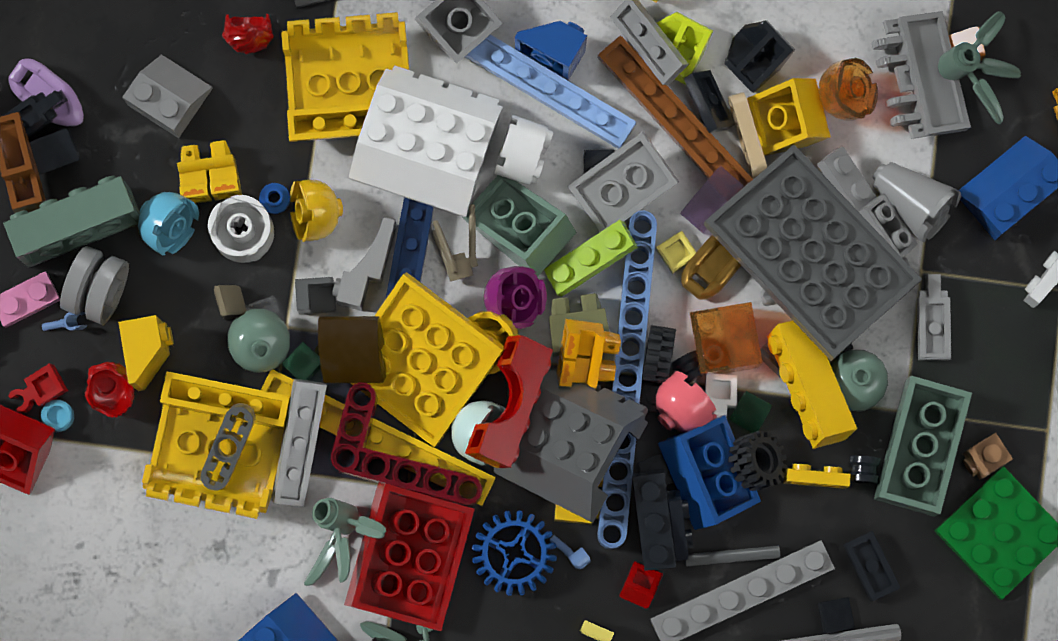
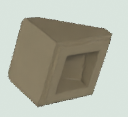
(230, 301)

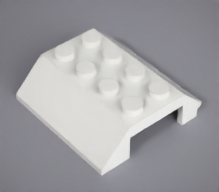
(425, 140)

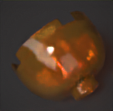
(848, 90)

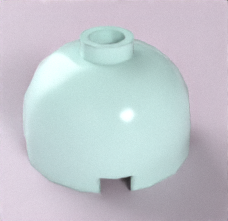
(464, 423)

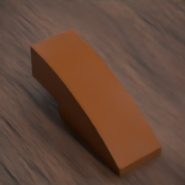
(19, 165)

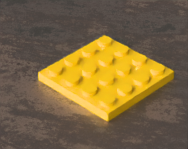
(430, 359)

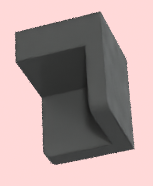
(315, 295)

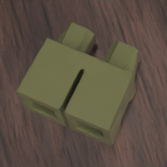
(560, 311)

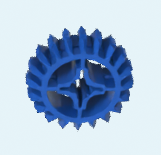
(526, 528)

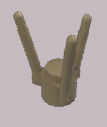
(457, 265)

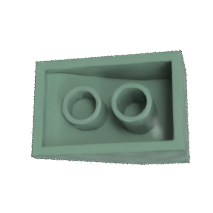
(521, 224)

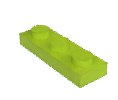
(590, 258)

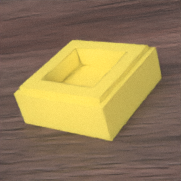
(676, 252)
(596, 632)

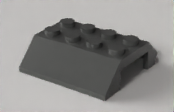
(573, 443)

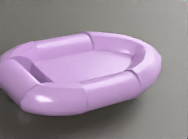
(46, 81)

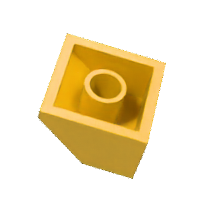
(789, 116)
(144, 348)

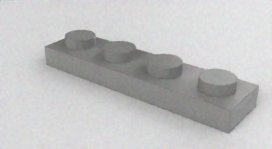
(298, 443)

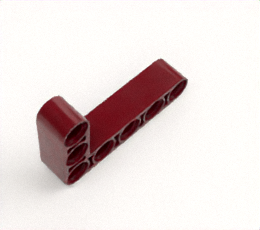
(393, 463)

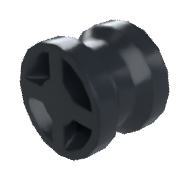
(688, 365)
(864, 469)

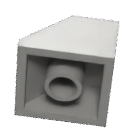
(458, 25)
(167, 94)

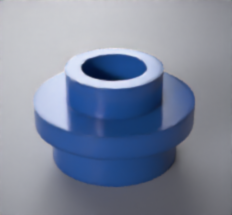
(281, 205)

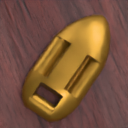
(713, 266)

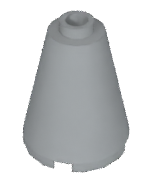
(916, 198)

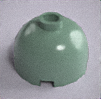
(258, 340)
(860, 378)

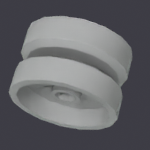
(94, 285)

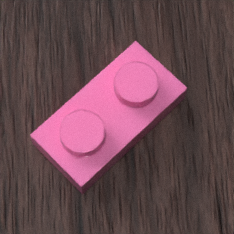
(27, 299)

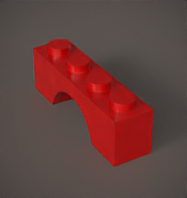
(524, 366)

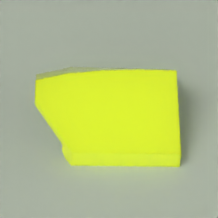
(688, 38)

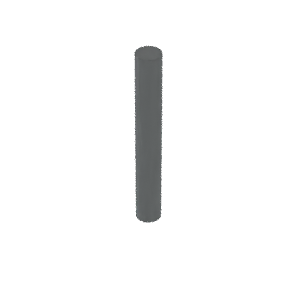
(730, 556)

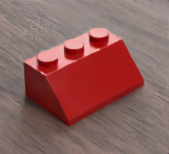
(22, 449)

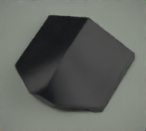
(757, 54)

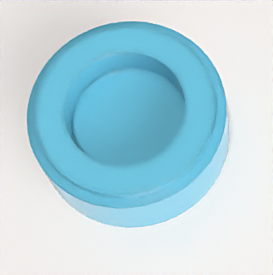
(57, 415)

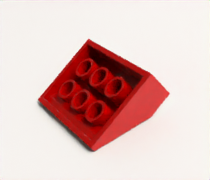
(417, 560)

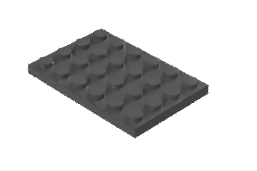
(812, 252)

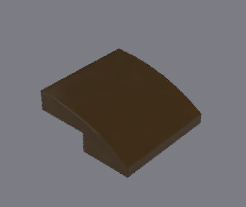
(351, 349)

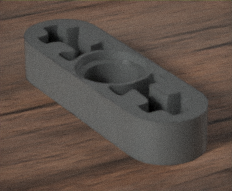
(211, 463)

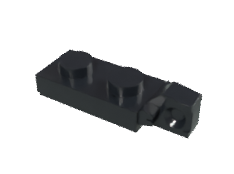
(39, 110)

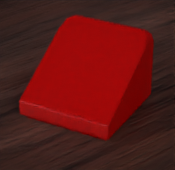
(640, 585)

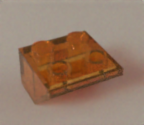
(726, 339)

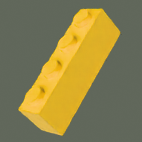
(811, 385)

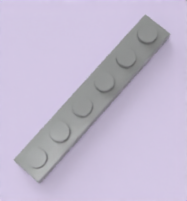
(743, 593)

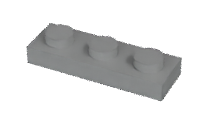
(649, 41)

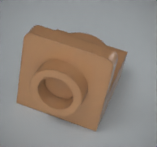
(986, 456)

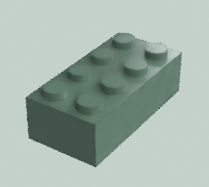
(72, 221)
(923, 446)

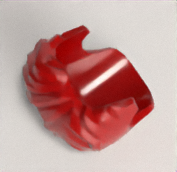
(248, 33)
(109, 389)

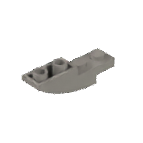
(878, 210)

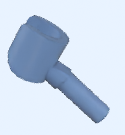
(69, 322)
(578, 559)

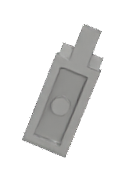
(934, 321)

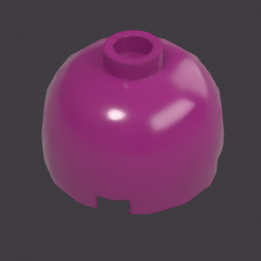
(516, 294)

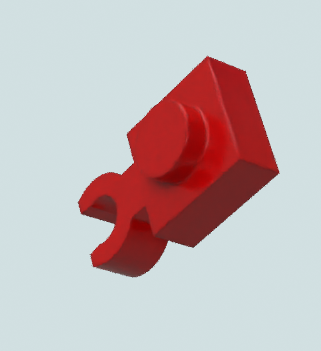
(41, 388)

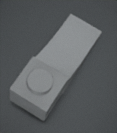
(353, 286)

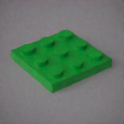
(1001, 533)

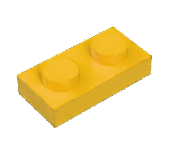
(830, 477)

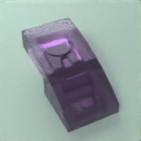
(711, 197)

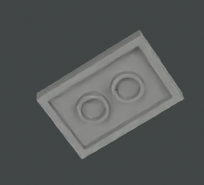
(623, 182)

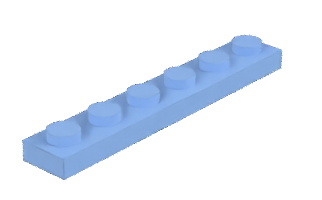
(552, 91)

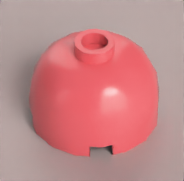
(683, 405)

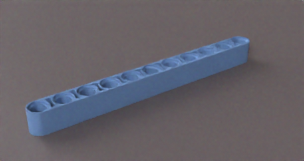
(630, 364)

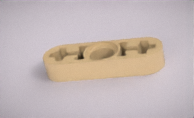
(747, 134)

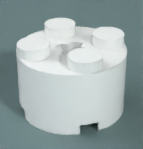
(522, 150)
(232, 214)

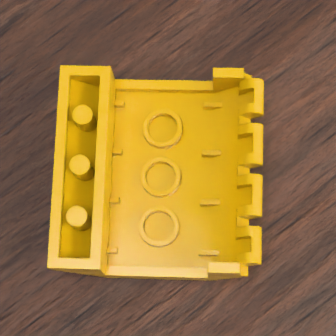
(337, 71)
(186, 434)

